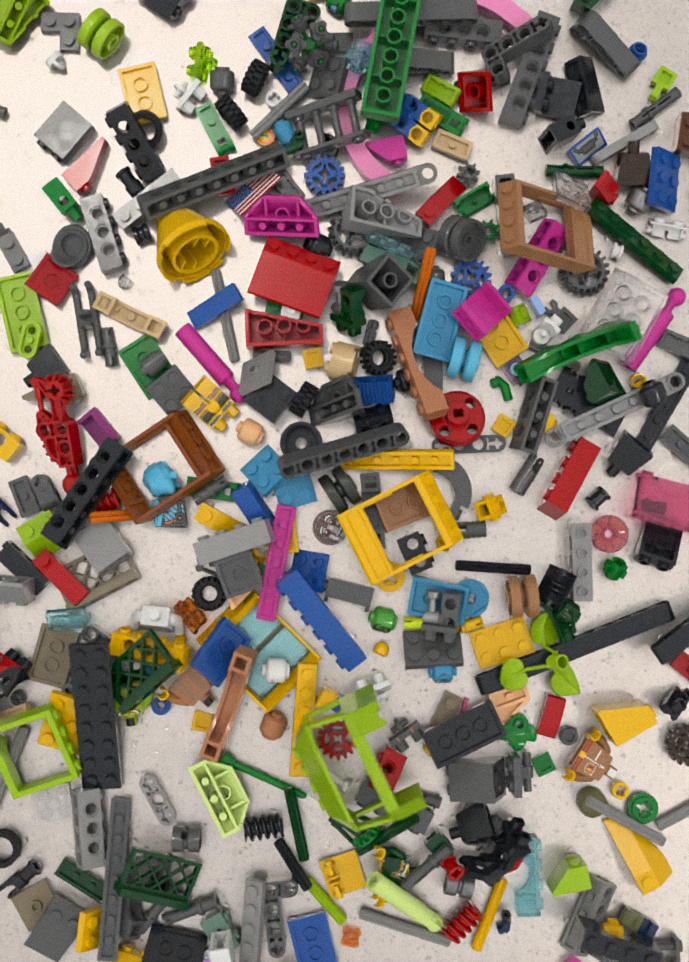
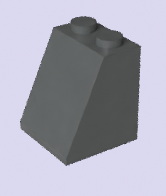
(384, 281)
(476, 780)

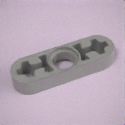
(159, 814)

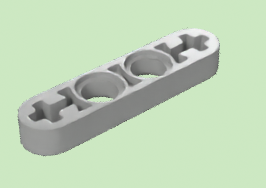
(622, 144)

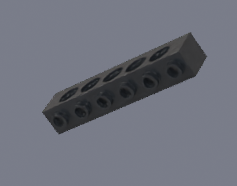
(86, 502)

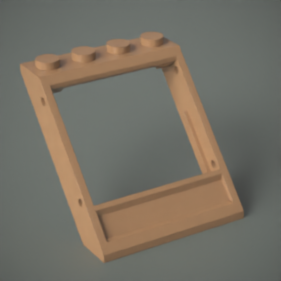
(512, 234)

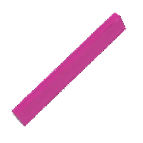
(275, 562)

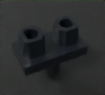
(675, 702)

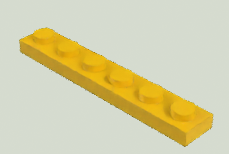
(405, 460)
(303, 704)

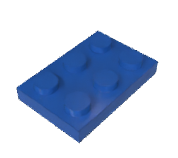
(663, 180)
(217, 651)
(312, 938)

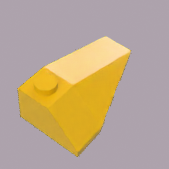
(641, 857)

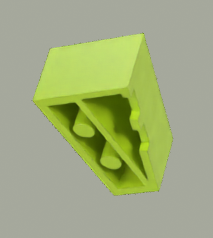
(16, 16)

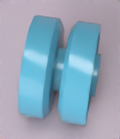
(464, 359)

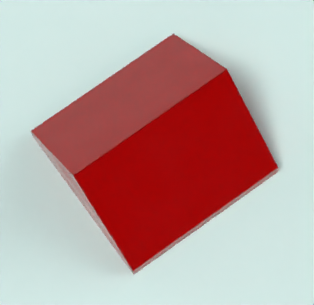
(476, 91)

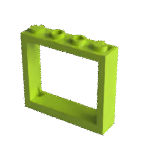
(66, 747)

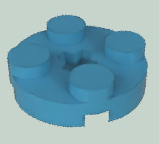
(480, 599)

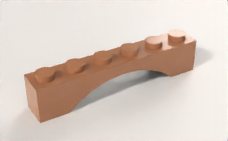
(429, 398)
(235, 686)

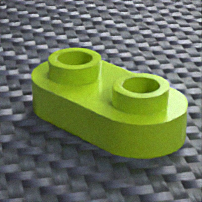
(27, 339)

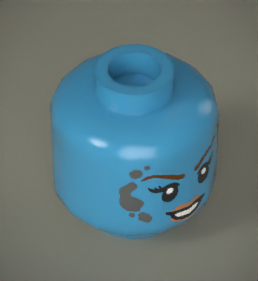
(442, 674)

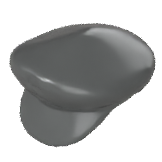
(71, 246)

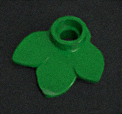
(519, 734)

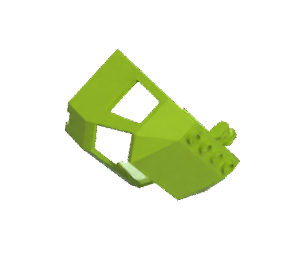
(361, 718)

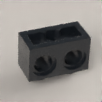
(411, 553)

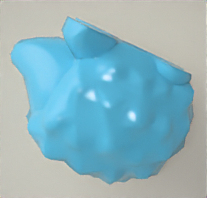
(160, 479)

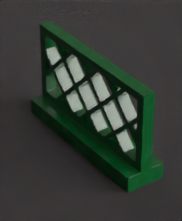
(152, 682)
(157, 895)

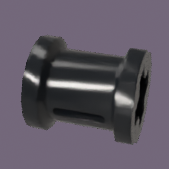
(597, 498)

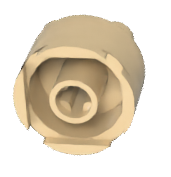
(343, 360)

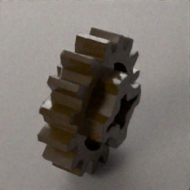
(678, 747)

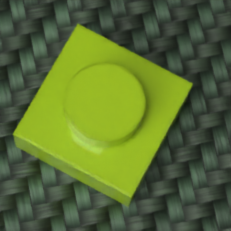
(520, 315)

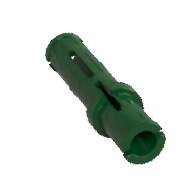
(575, 171)

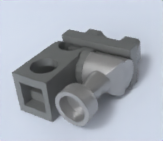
(444, 620)

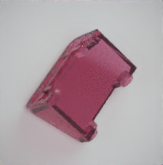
(659, 501)

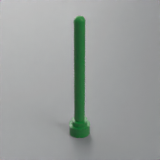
(229, 760)

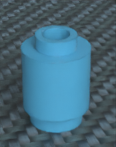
(283, 132)

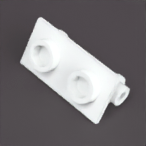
(660, 225)

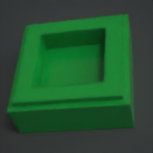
(543, 764)

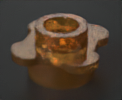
(346, 941)

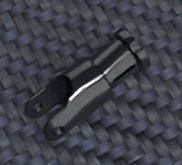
(132, 185)
(22, 877)

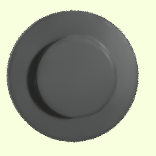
(568, 735)

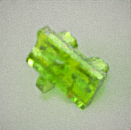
(203, 61)

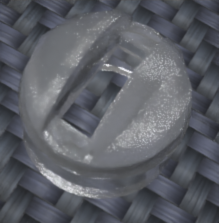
(124, 282)

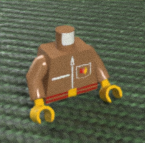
(590, 759)

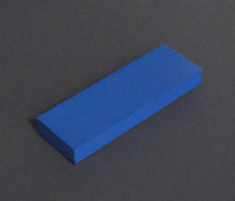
(215, 306)

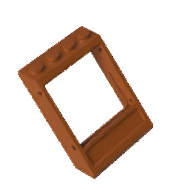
(194, 449)

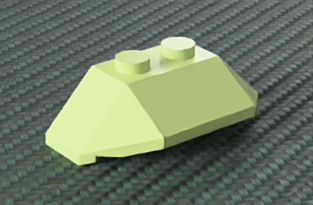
(221, 794)

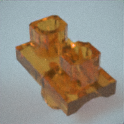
(191, 614)

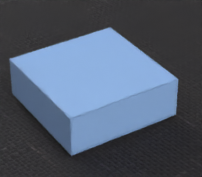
(537, 306)

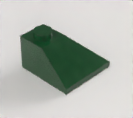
(602, 383)

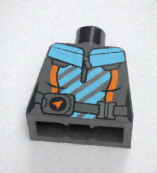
(172, 518)

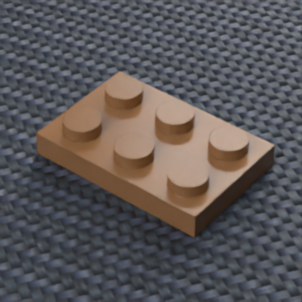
(401, 508)

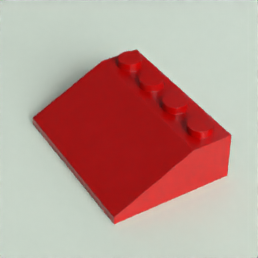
(294, 277)

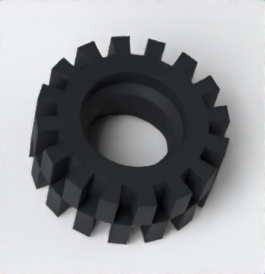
(255, 77)
(230, 112)
(388, 357)
(303, 399)
(199, 599)

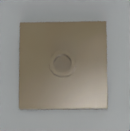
(32, 902)

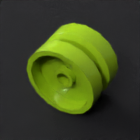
(100, 33)

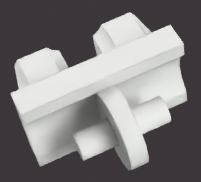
(194, 90)
(546, 330)
(380, 686)

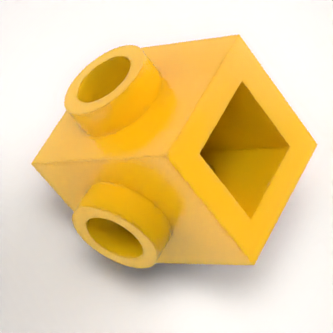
(490, 507)

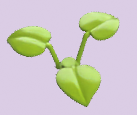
(562, 682)

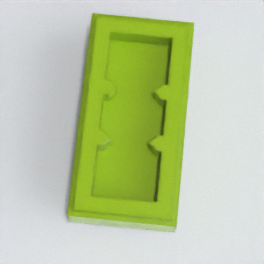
(441, 90)

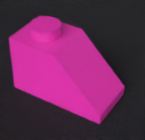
(389, 150)

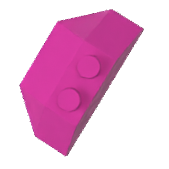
(281, 217)

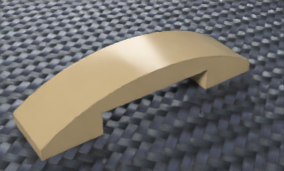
(129, 315)

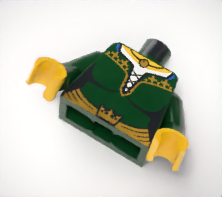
(392, 864)

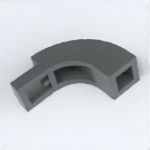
(462, 488)

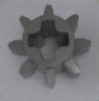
(471, 170)

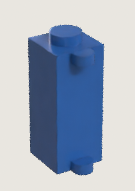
(251, 502)

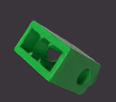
(57, 194)

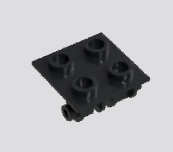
(555, 586)

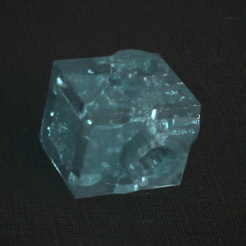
(358, 56)

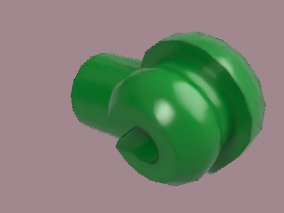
(504, 387)

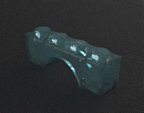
(528, 899)

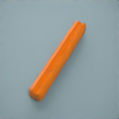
(423, 281)

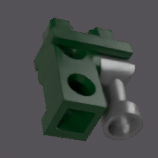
(348, 308)

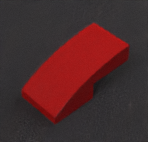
(551, 716)

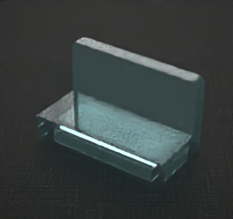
(67, 618)

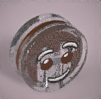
(327, 528)

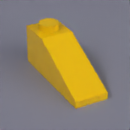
(215, 518)

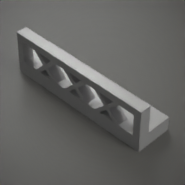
(588, 906)

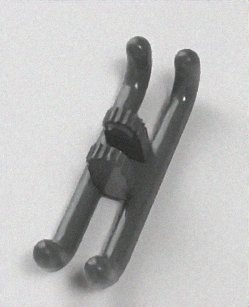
(87, 319)

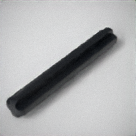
(492, 567)

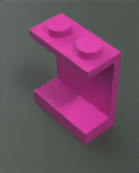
(482, 311)

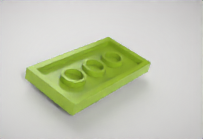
(18, 306)

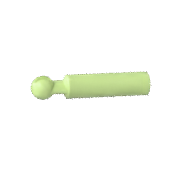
(404, 901)

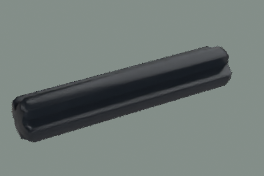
(293, 864)

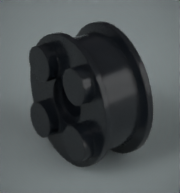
(296, 431)

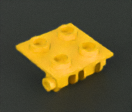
(342, 874)

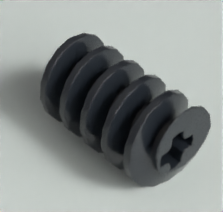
(263, 826)

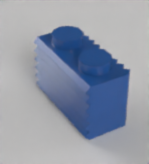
(376, 389)

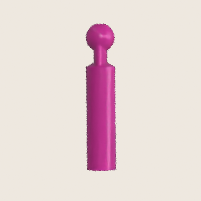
(676, 298)
(209, 360)

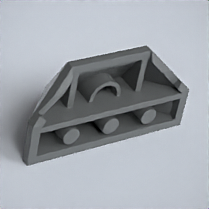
(336, 402)

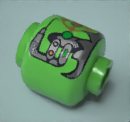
(382, 619)

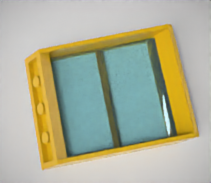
(270, 640)

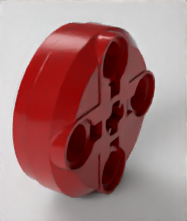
(459, 420)

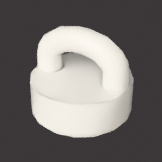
(55, 60)

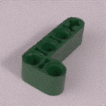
(303, 8)

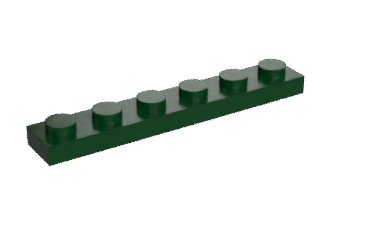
(634, 240)

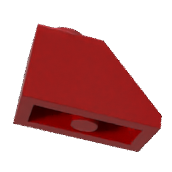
(605, 189)

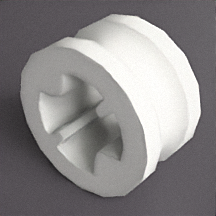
(269, 95)
(616, 251)

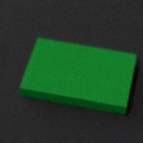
(134, 353)

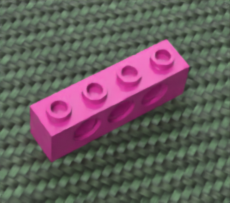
(528, 273)

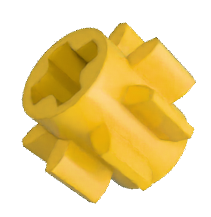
(613, 927)

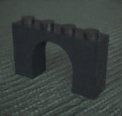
(599, 942)

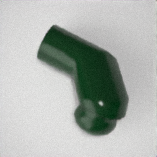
(296, 143)

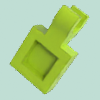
(662, 81)

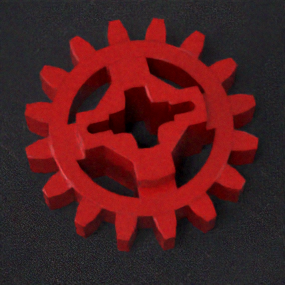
(329, 748)

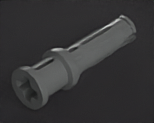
(200, 907)

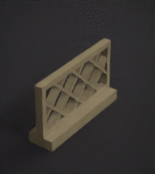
(107, 587)

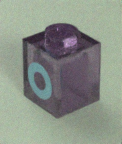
(510, 372)

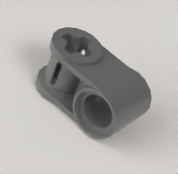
(47, 496)

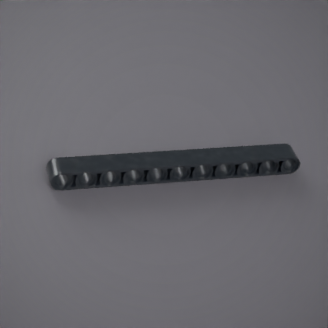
(586, 642)

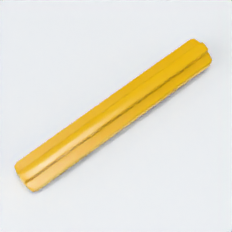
(489, 915)

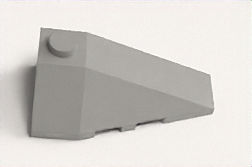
(371, 214)

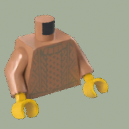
(188, 689)

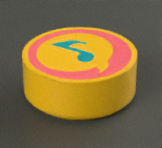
(266, 138)

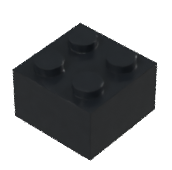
(271, 399)

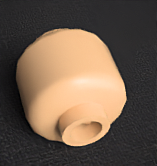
(249, 432)

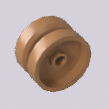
(522, 596)

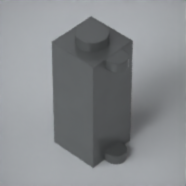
(348, 592)

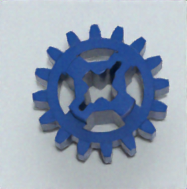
(316, 175)
(466, 270)

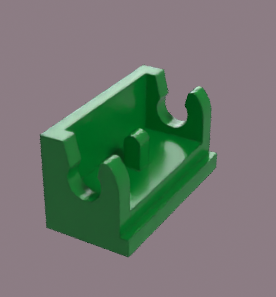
(474, 201)

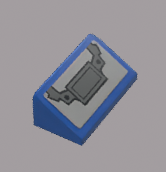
(587, 147)

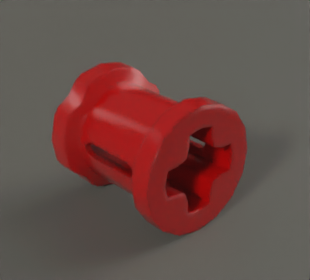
(452, 868)

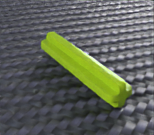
(327, 902)

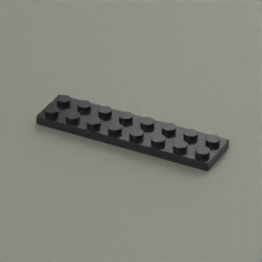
(95, 714)

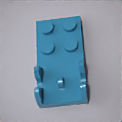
(437, 325)

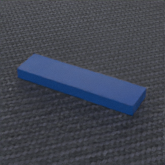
(263, 44)

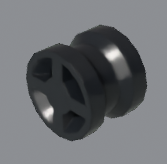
(141, 234)

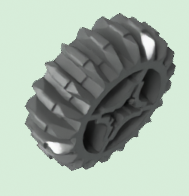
(345, 246)
(581, 287)

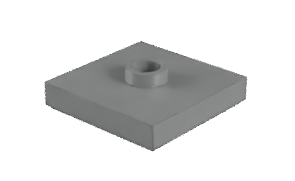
(257, 372)

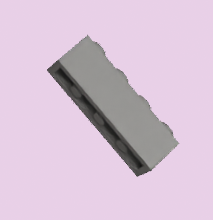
(234, 541)

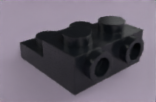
(658, 546)

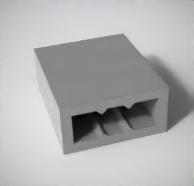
(103, 546)

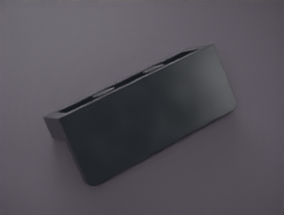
(590, 100)
(21, 565)

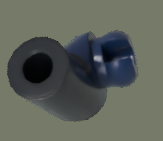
(506, 922)

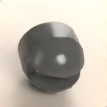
(19, 694)

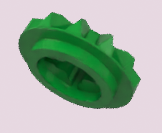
(645, 816)
(366, 836)

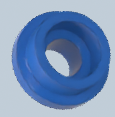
(639, 50)
(156, 710)

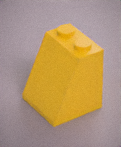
(624, 719)

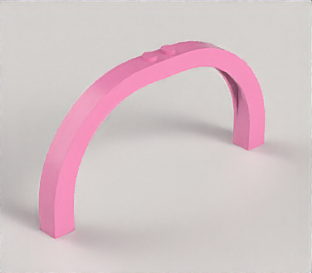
(358, 154)

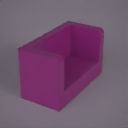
(98, 426)

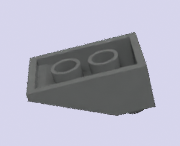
(55, 928)

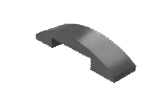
(371, 487)

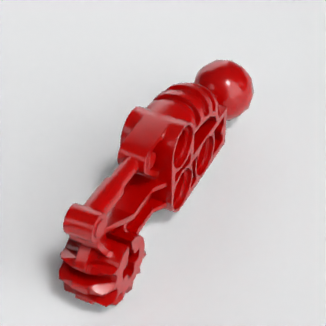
(57, 437)

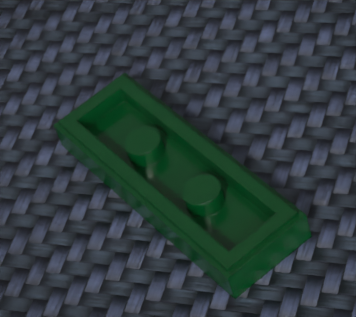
(82, 880)

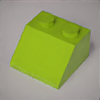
(31, 536)
(569, 876)

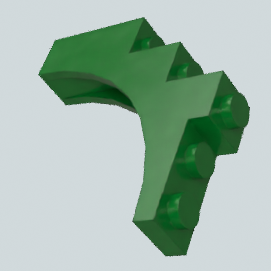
(578, 346)

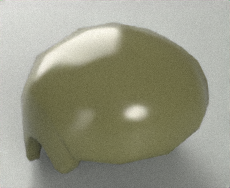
(583, 794)

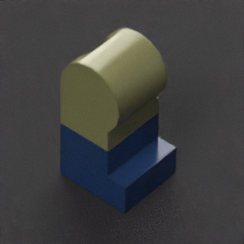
(638, 922)

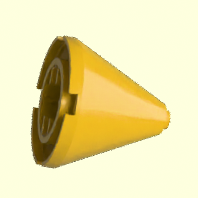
(189, 245)

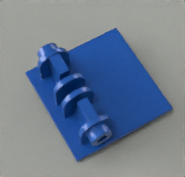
(312, 567)

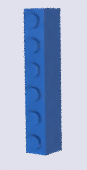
(322, 620)

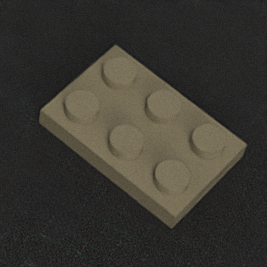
(51, 656)

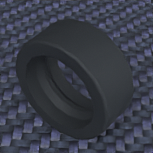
(157, 123)
(15, 842)

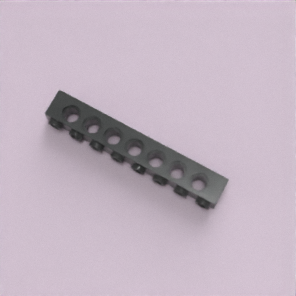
(212, 181)

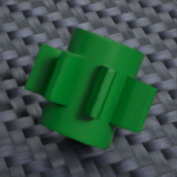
(493, 229)
(615, 568)

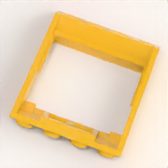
(367, 544)

